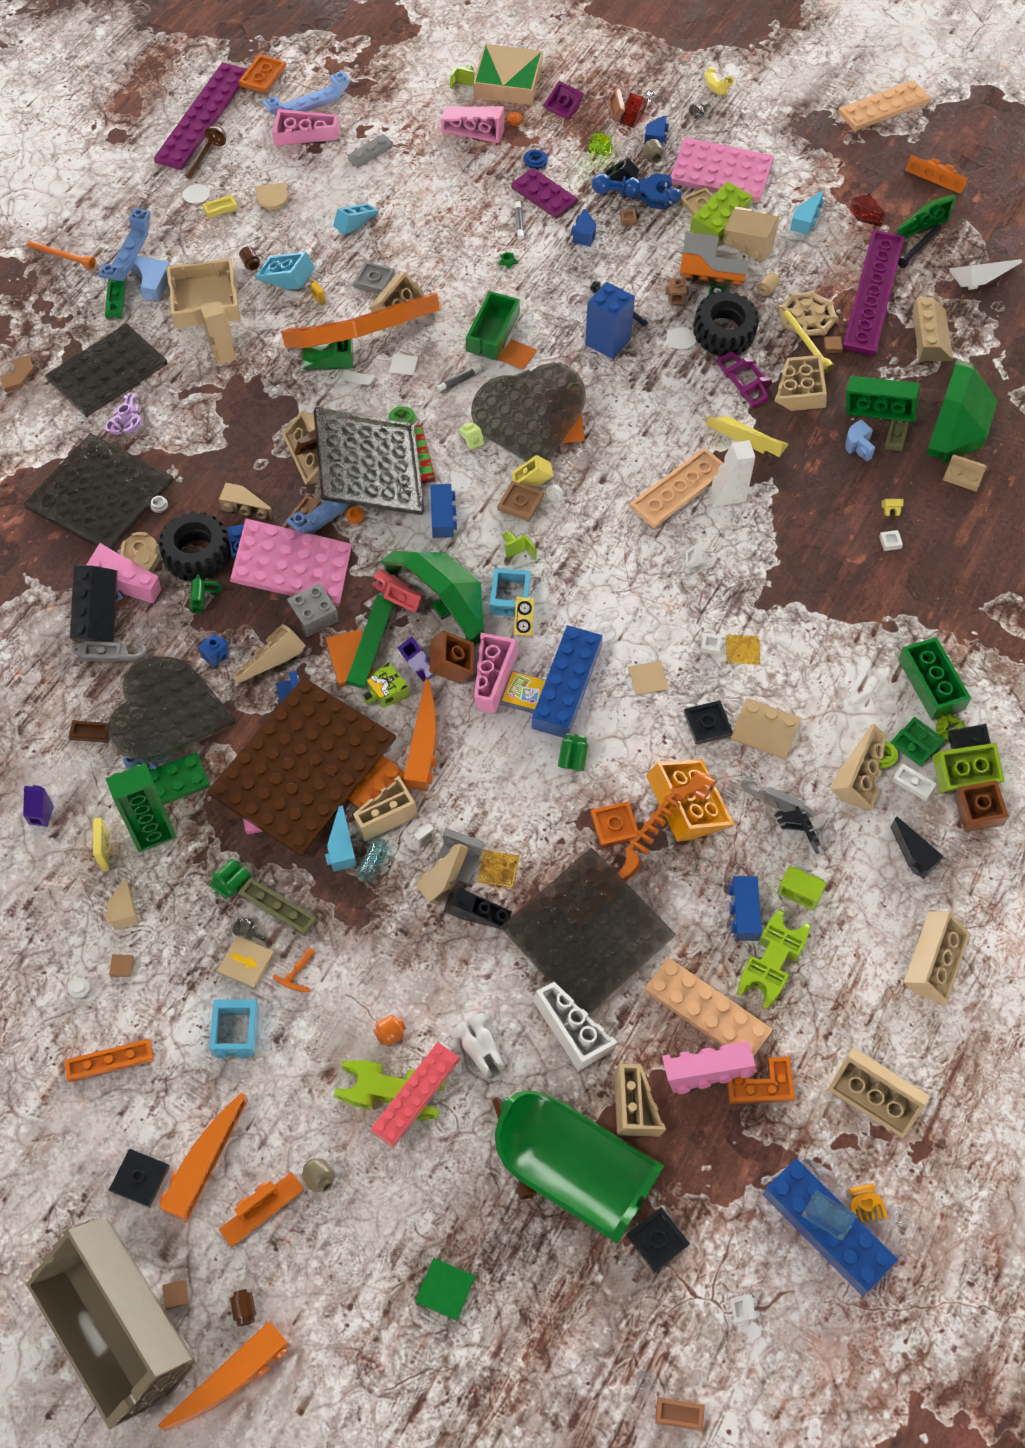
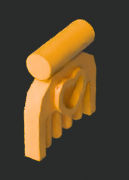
(866, 1200)

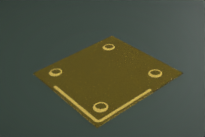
(742, 649)
(498, 868)

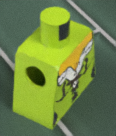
(386, 687)

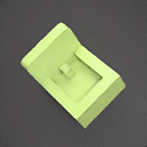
(472, 435)

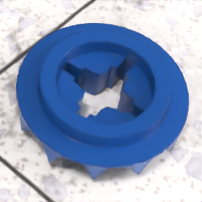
(537, 155)

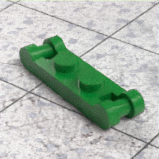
(115, 298)

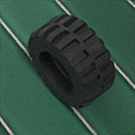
(730, 307)
(192, 528)

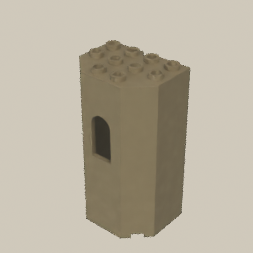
(109, 1322)

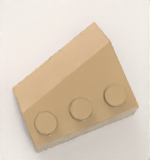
(751, 232)
(802, 384)

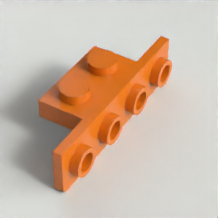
(937, 173)
(260, 1207)

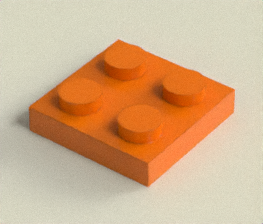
(614, 824)

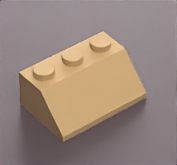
(398, 290)
(766, 728)

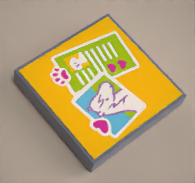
(522, 691)

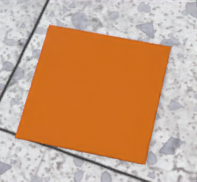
(517, 354)

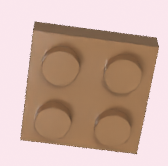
(520, 501)

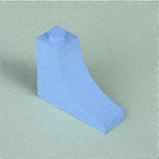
(153, 276)

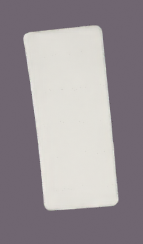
(358, 378)

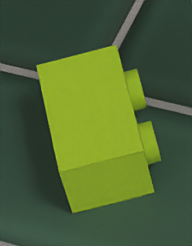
(801, 887)

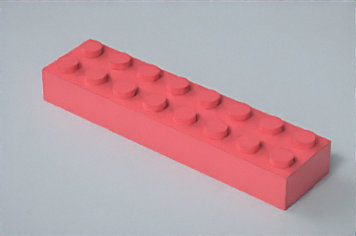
(415, 1095)

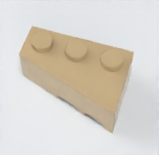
(218, 332)
(386, 810)
(634, 1103)

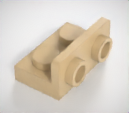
(964, 472)

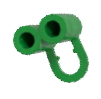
(197, 593)
(573, 752)
(229, 879)

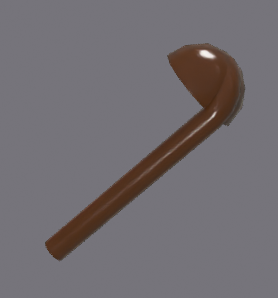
(214, 135)

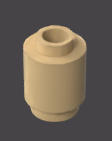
(768, 284)

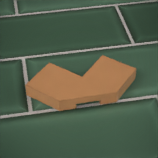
(17, 379)

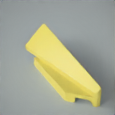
(742, 432)

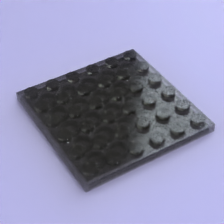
(368, 461)
(98, 492)
(588, 931)

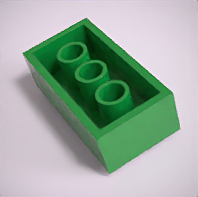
(882, 398)
(934, 678)

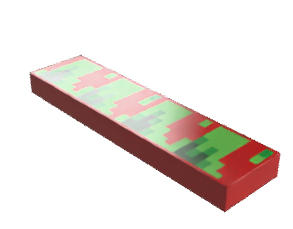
(425, 465)

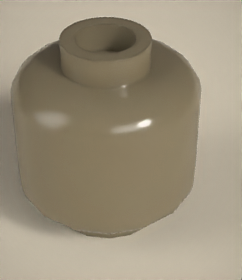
(653, 151)
(318, 1175)

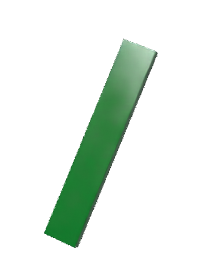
(369, 642)

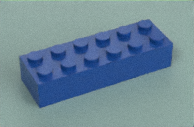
(567, 681)
(857, 1257)

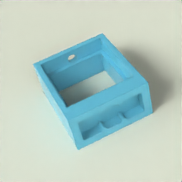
(507, 607)
(234, 1007)

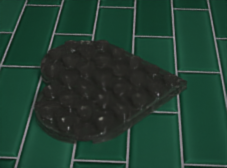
(531, 412)
(164, 710)

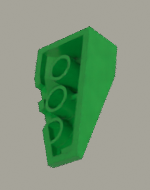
(933, 213)

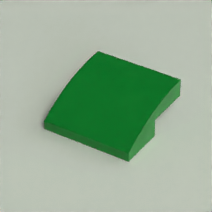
(917, 741)

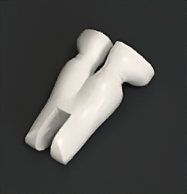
(479, 1048)

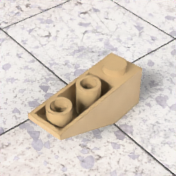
(240, 500)
(442, 877)

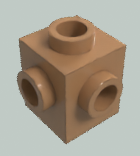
(677, 291)

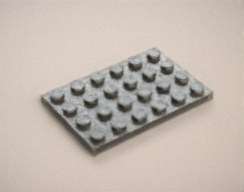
(106, 370)

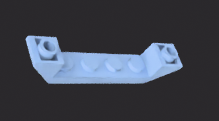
(313, 100)

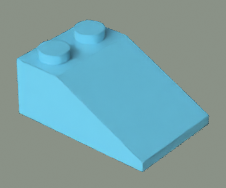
(286, 270)

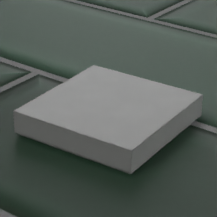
(373, 277)

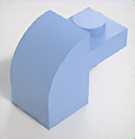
(858, 440)

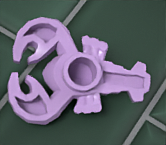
(126, 416)

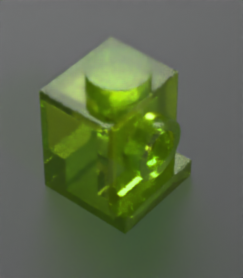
(600, 143)

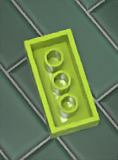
(716, 212)

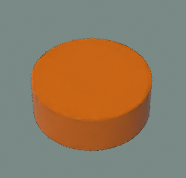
(355, 515)

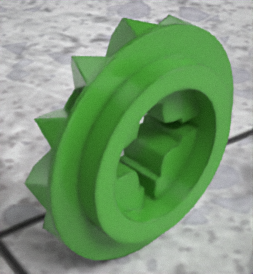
(402, 411)

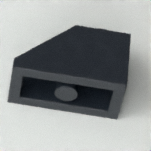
(621, 169)

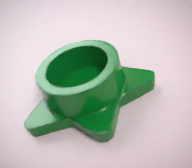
(507, 260)

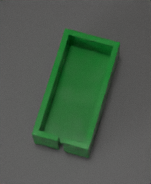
(493, 325)

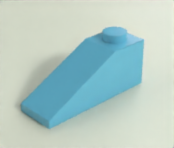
(353, 217)
(339, 844)

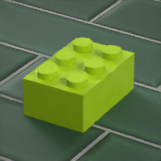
(967, 767)

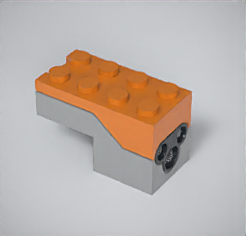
(701, 261)

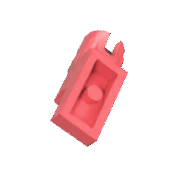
(397, 590)

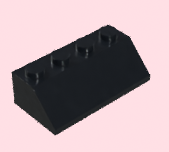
(93, 604)

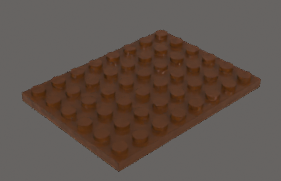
(301, 766)

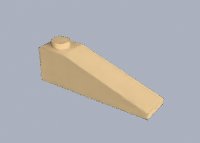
(280, 647)
(858, 776)

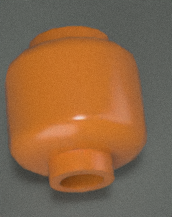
(389, 1030)

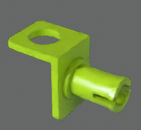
(463, 76)
(516, 545)

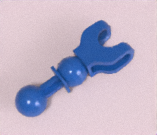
(632, 187)

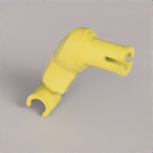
(716, 85)

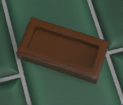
(89, 731)

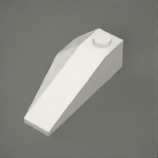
(981, 274)

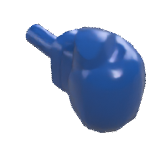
(673, 194)

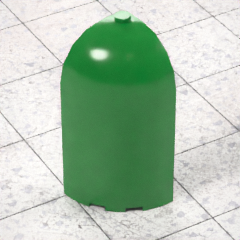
(574, 1161)

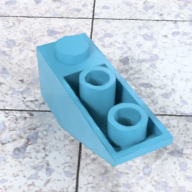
(805, 214)

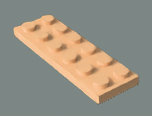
(884, 105)
(677, 488)
(706, 1007)

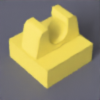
(895, 504)

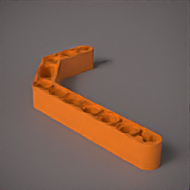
(362, 325)

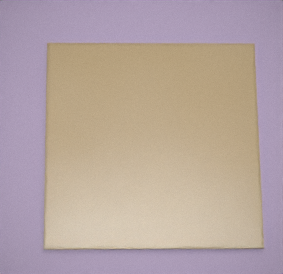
(648, 677)

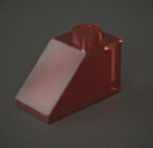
(634, 110)
(867, 210)

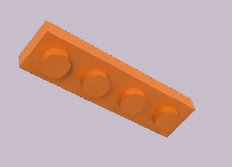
(109, 1060)

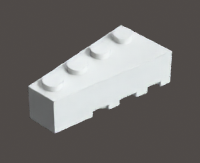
(734, 475)
(577, 1033)

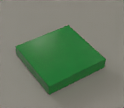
(445, 1289)

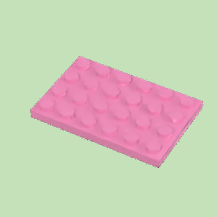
(712, 165)
(290, 560)

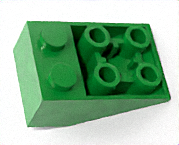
(329, 355)

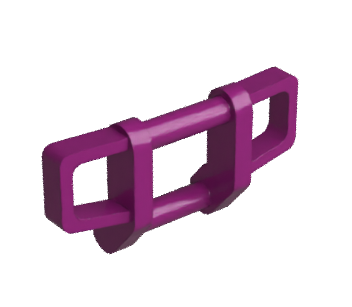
(746, 363)

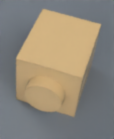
(147, 559)

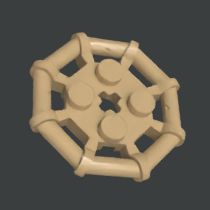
(815, 311)

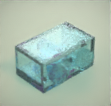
(829, 1215)

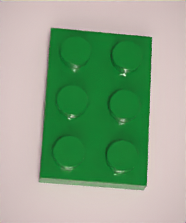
(180, 778)

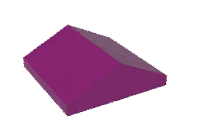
(564, 100)

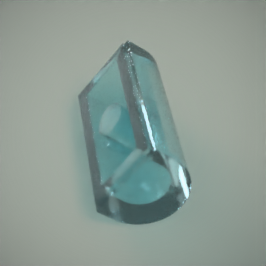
(373, 860)

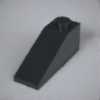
(917, 852)

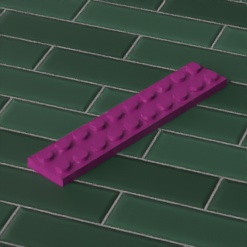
(201, 114)
(873, 293)

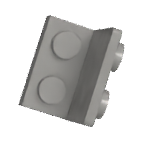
(314, 609)
(472, 857)

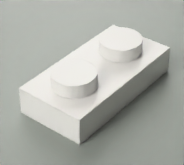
(914, 782)

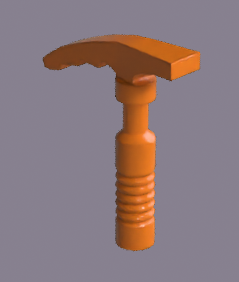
(297, 968)

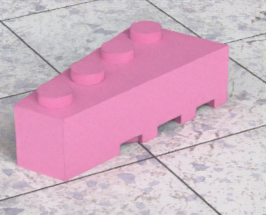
(474, 122)
(304, 127)
(131, 578)
(494, 668)
(709, 1067)

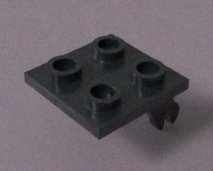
(799, 821)

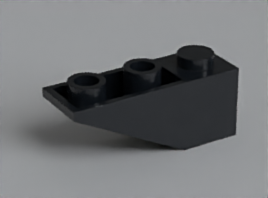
(476, 909)

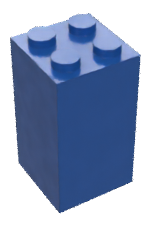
(609, 320)

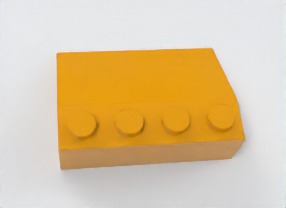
(693, 817)

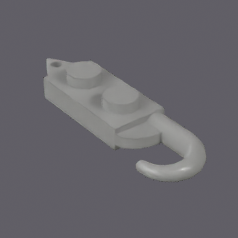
(107, 652)
(776, 798)

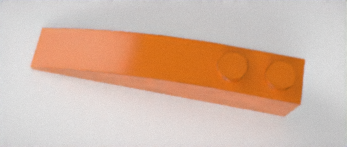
(423, 744)
(200, 1162)
(232, 1376)

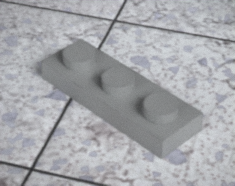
(370, 150)

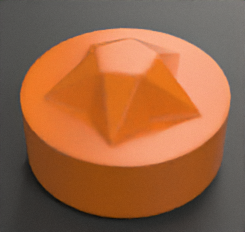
(514, 118)

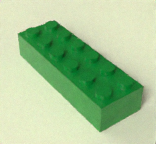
(141, 807)

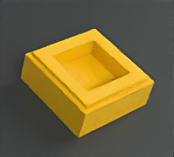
(318, 293)

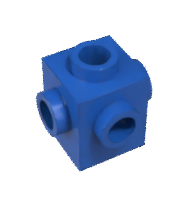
(214, 650)

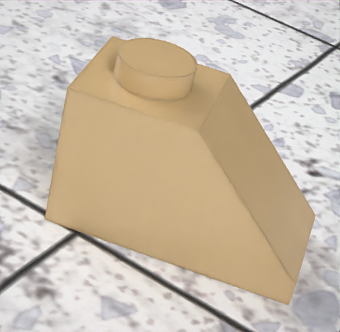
(121, 907)

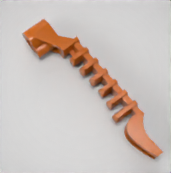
(699, 786)

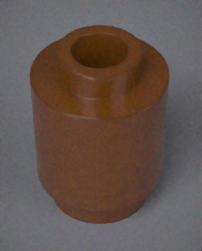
(249, 258)
(243, 1307)

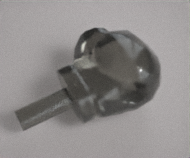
(698, 110)
(245, 928)

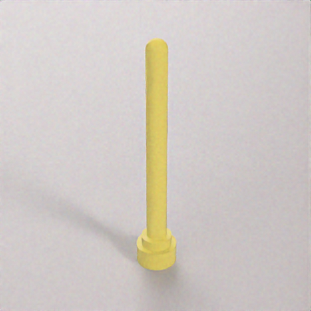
(827, 363)

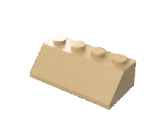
(931, 330)
(307, 462)
(937, 956)
(878, 1092)

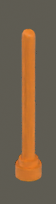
(87, 261)

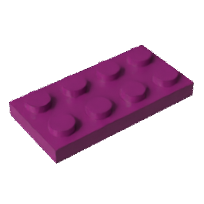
(544, 193)

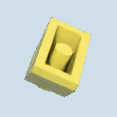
(533, 472)

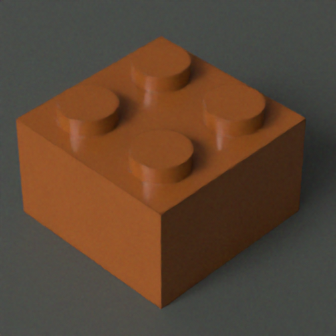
(451, 657)
(981, 806)

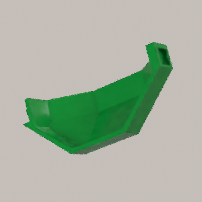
(964, 414)
(450, 581)

